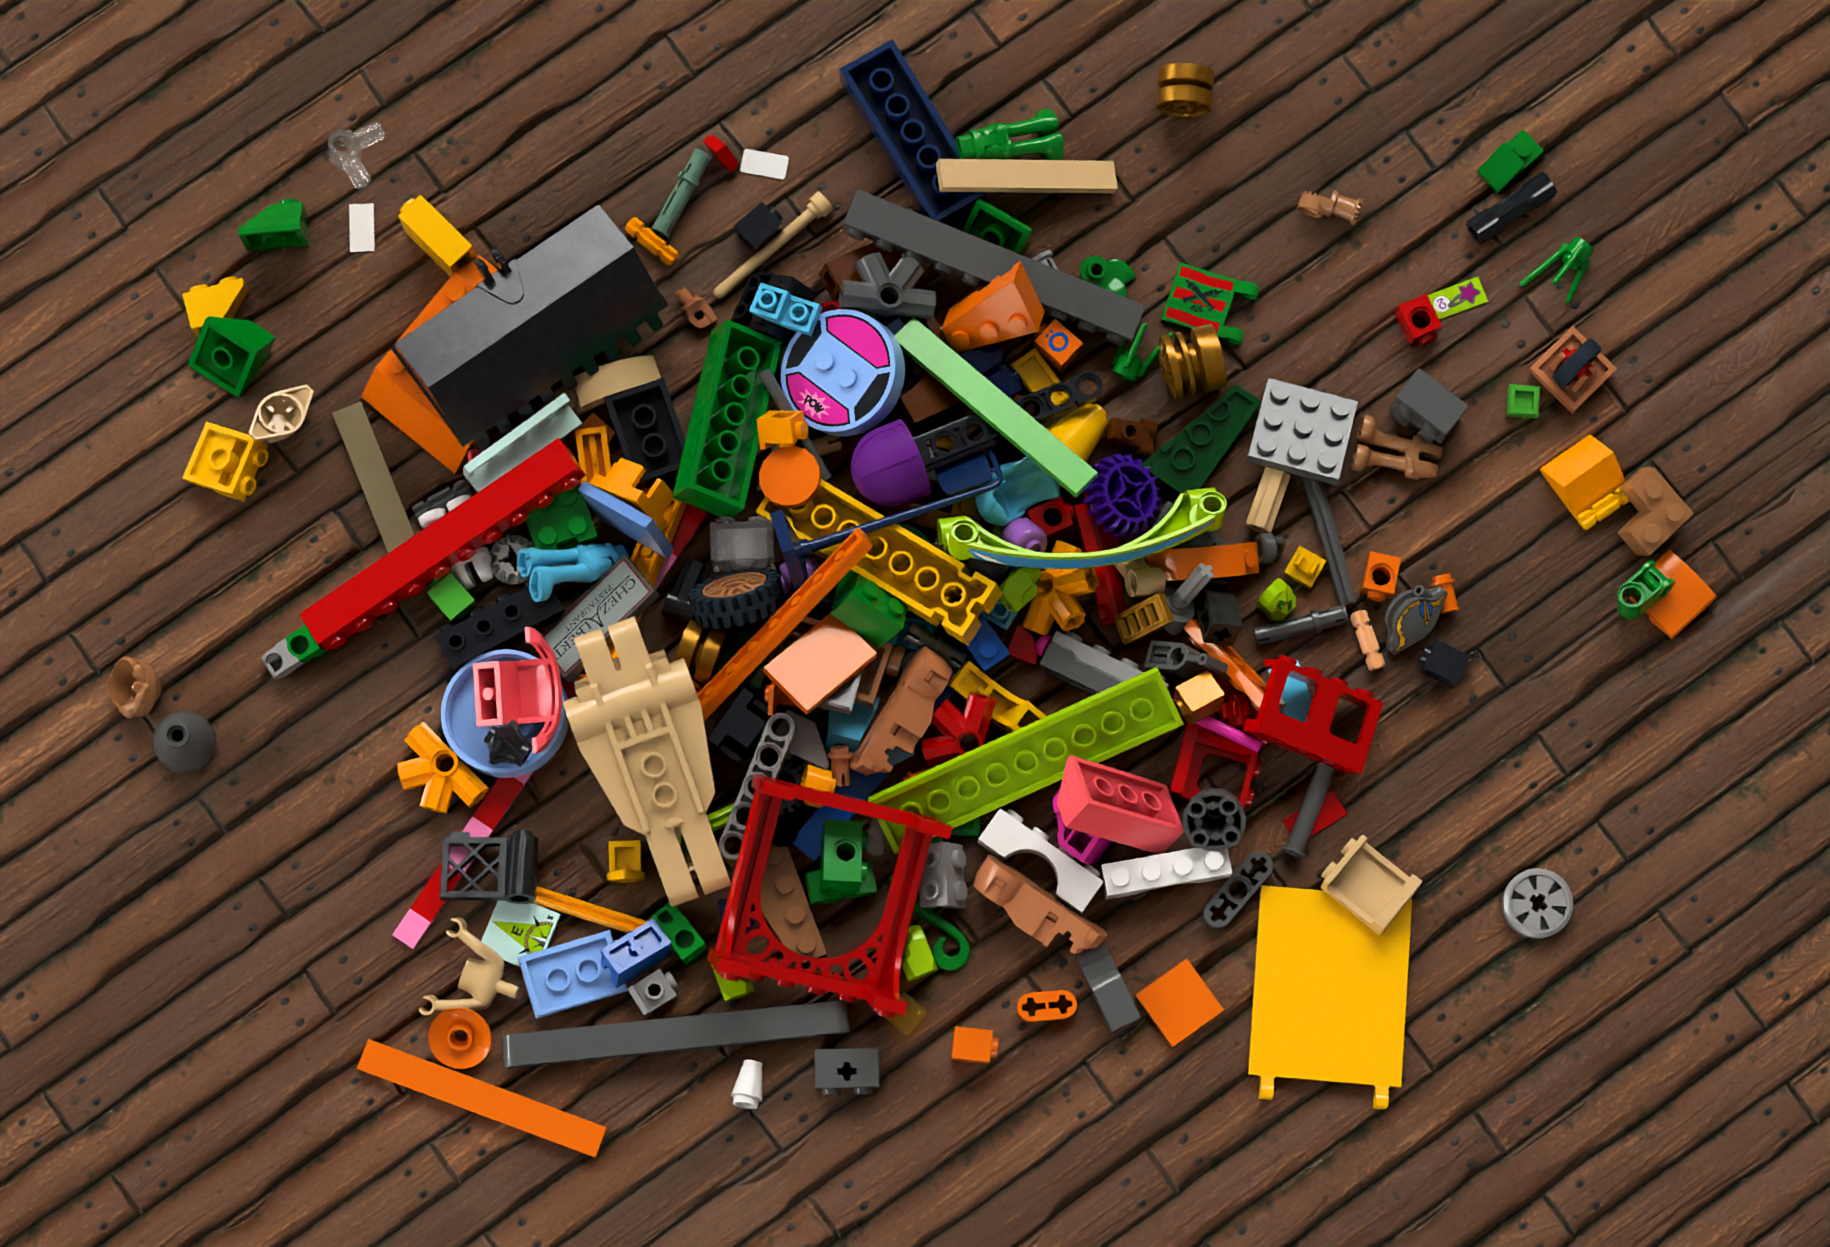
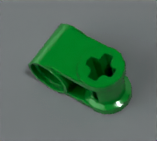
(1647, 586)

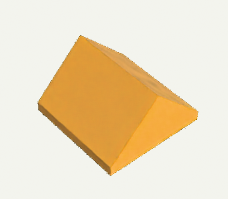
(1584, 474)

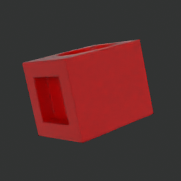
(1422, 308)
(1056, 506)

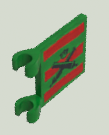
(1205, 299)

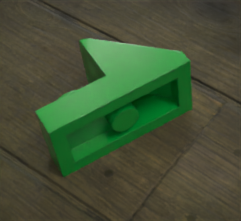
(1510, 160)

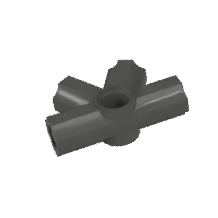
(896, 284)

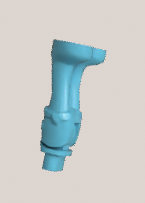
(588, 561)

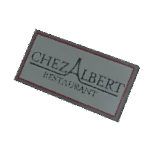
(613, 598)

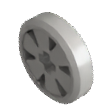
(1556, 899)

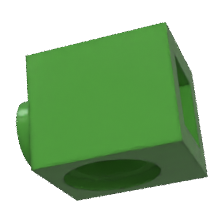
(451, 597)

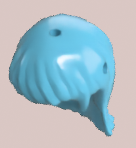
(1021, 488)

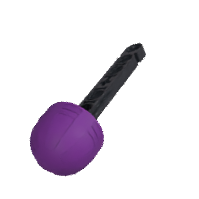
(894, 466)

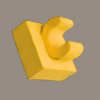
(1304, 567)

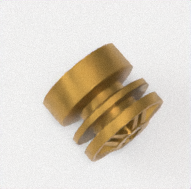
(1192, 361)

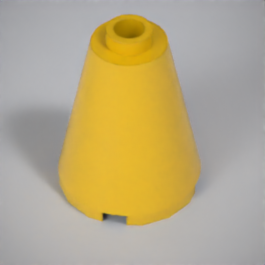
(1081, 429)

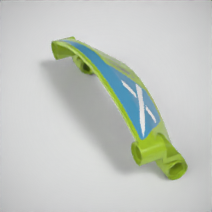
(1190, 516)

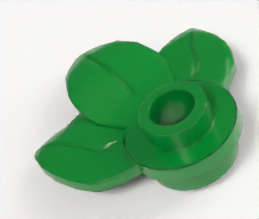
(1112, 274)

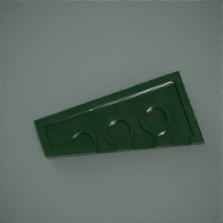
(1201, 445)

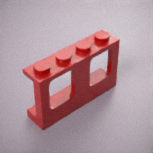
(1313, 735)
(1198, 743)

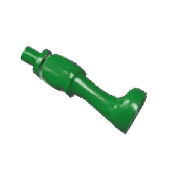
(995, 141)

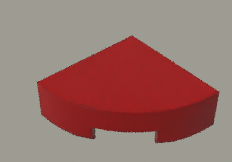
(721, 152)
(1023, 646)

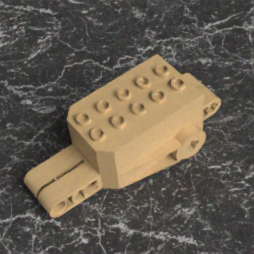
(649, 752)

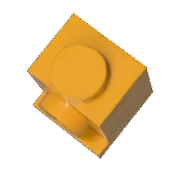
(781, 428)

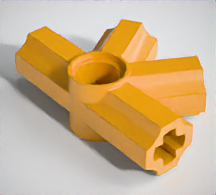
(1057, 595)
(427, 772)

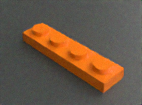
(1239, 671)

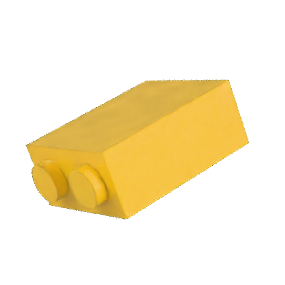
(435, 235)

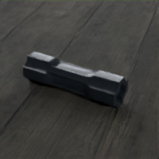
(1493, 219)

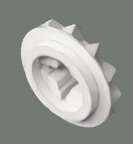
(500, 551)

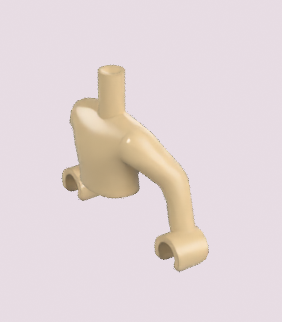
(478, 977)

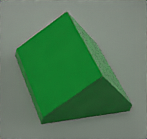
(997, 227)

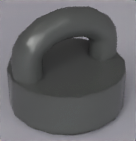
(1267, 547)

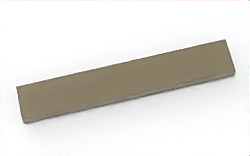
(374, 475)

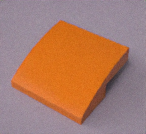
(1685, 599)

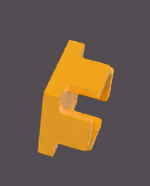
(622, 482)

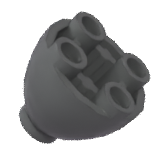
(194, 748)
(1210, 829)

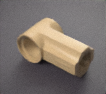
(1141, 578)

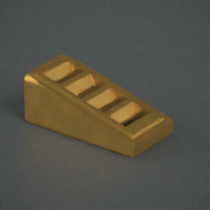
(1141, 620)

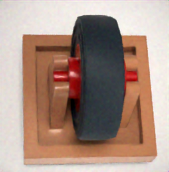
(1572, 369)

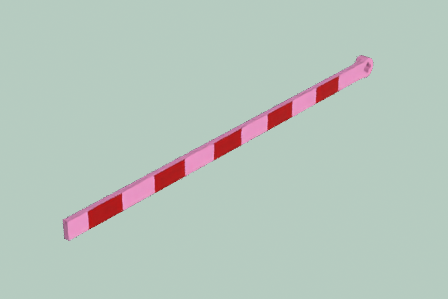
(507, 789)

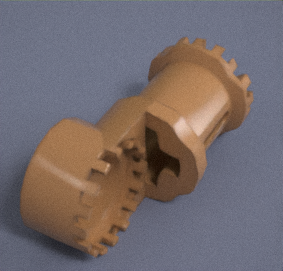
(1338, 206)

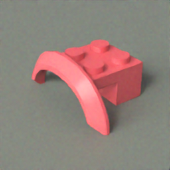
(521, 691)

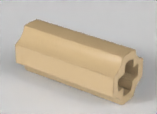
(1267, 500)

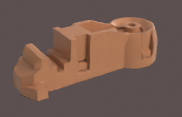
(905, 713)
(1033, 907)

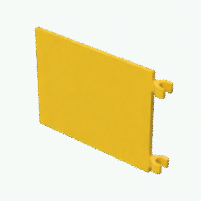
(1327, 994)

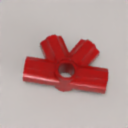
(955, 726)

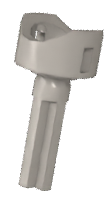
(1181, 599)

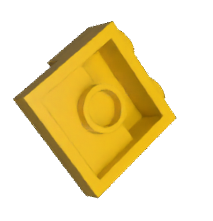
(226, 462)

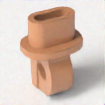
(691, 305)

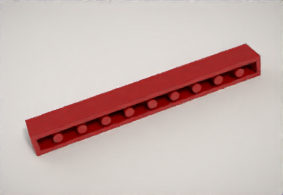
(443, 545)

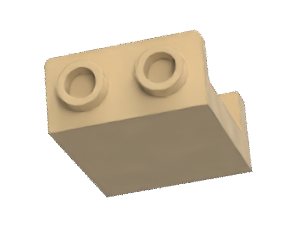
(1369, 884)

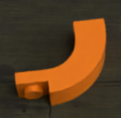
(1225, 559)

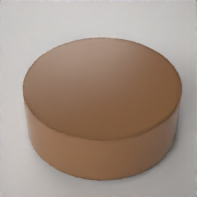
(895, 660)

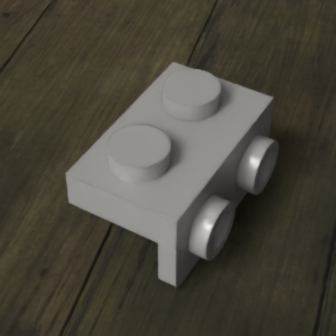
(944, 877)

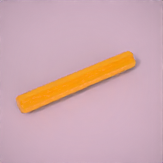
(586, 910)

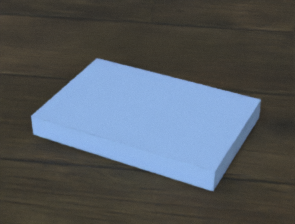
(568, 975)

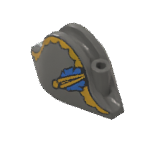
(1412, 616)

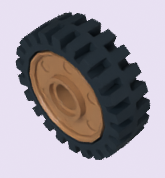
(737, 597)

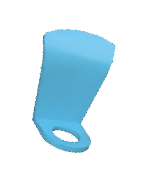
(849, 728)

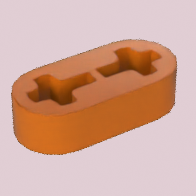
(1045, 998)

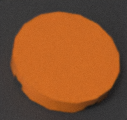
(790, 477)

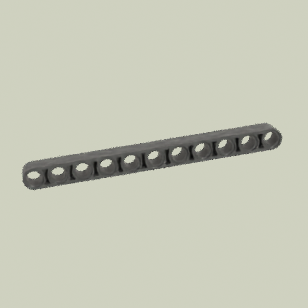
(675, 1034)

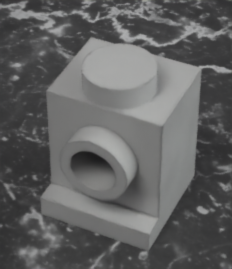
(650, 1004)

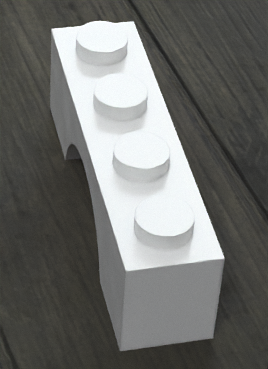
(1008, 837)
(1164, 870)

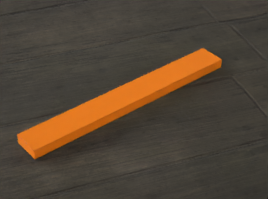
(783, 621)
(482, 1098)

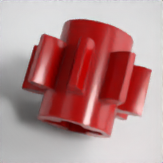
(1237, 710)

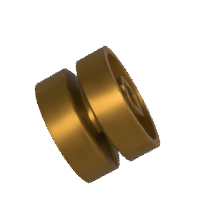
(1185, 89)
(702, 651)

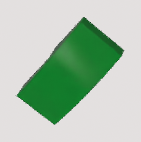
(819, 896)

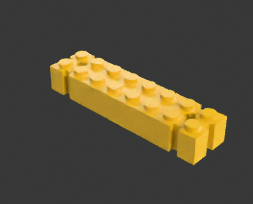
(898, 562)

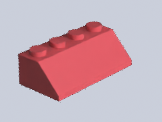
(1118, 806)

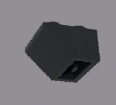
(744, 317)

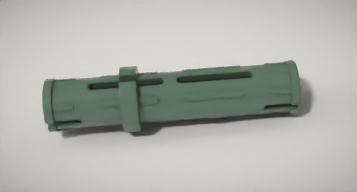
(687, 182)

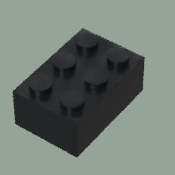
(648, 430)

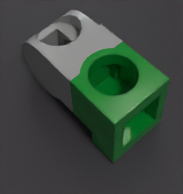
(292, 653)

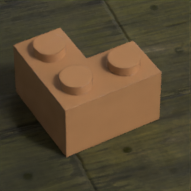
(1659, 511)

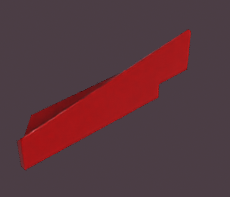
(1109, 593)

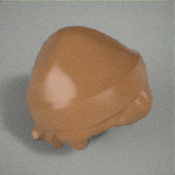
(133, 687)

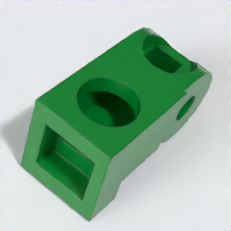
(680, 932)

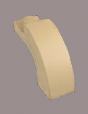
(609, 380)

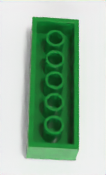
(723, 421)

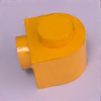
(818, 779)

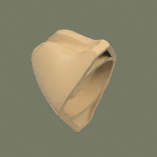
(281, 414)

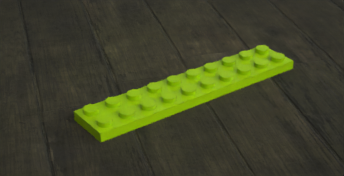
(1034, 754)

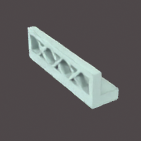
(538, 431)

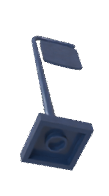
(953, 478)

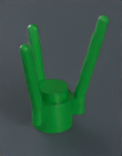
(1574, 256)
(1128, 364)

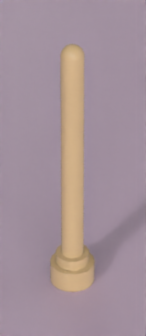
(817, 208)

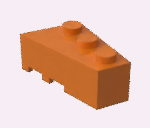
(995, 313)

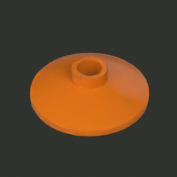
(457, 1051)

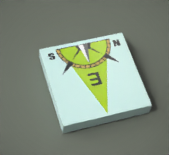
(519, 929)

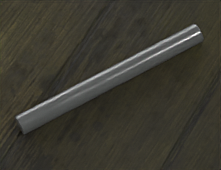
(784, 405)

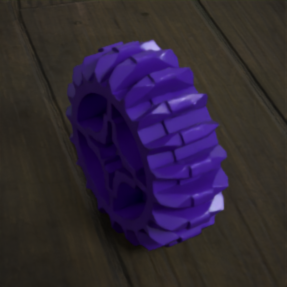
(1132, 512)

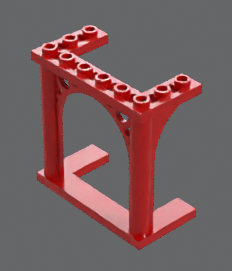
(881, 982)

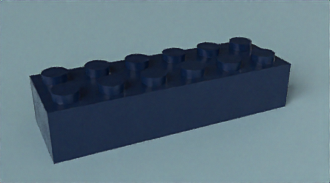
(906, 129)

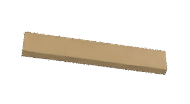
(1026, 176)

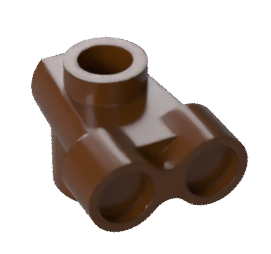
(1132, 435)

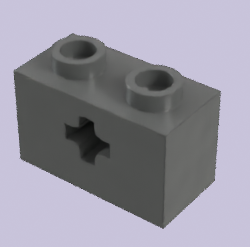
(860, 1059)

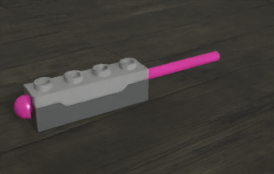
(1096, 671)

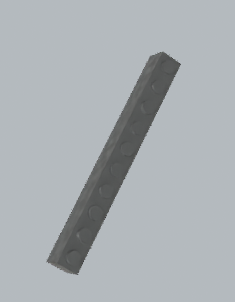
(982, 261)

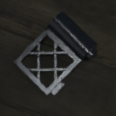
(515, 873)

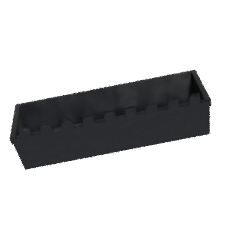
(531, 327)

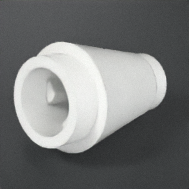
(748, 1087)

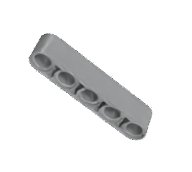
(744, 799)

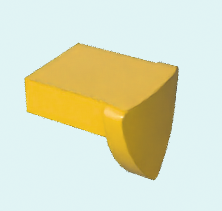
(625, 862)

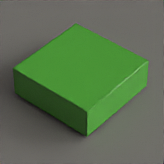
(1523, 401)

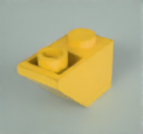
(214, 301)

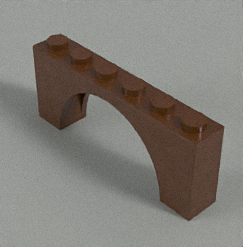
(927, 399)

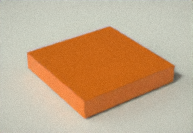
(1179, 1003)

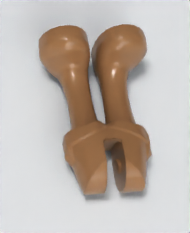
(1412, 450)

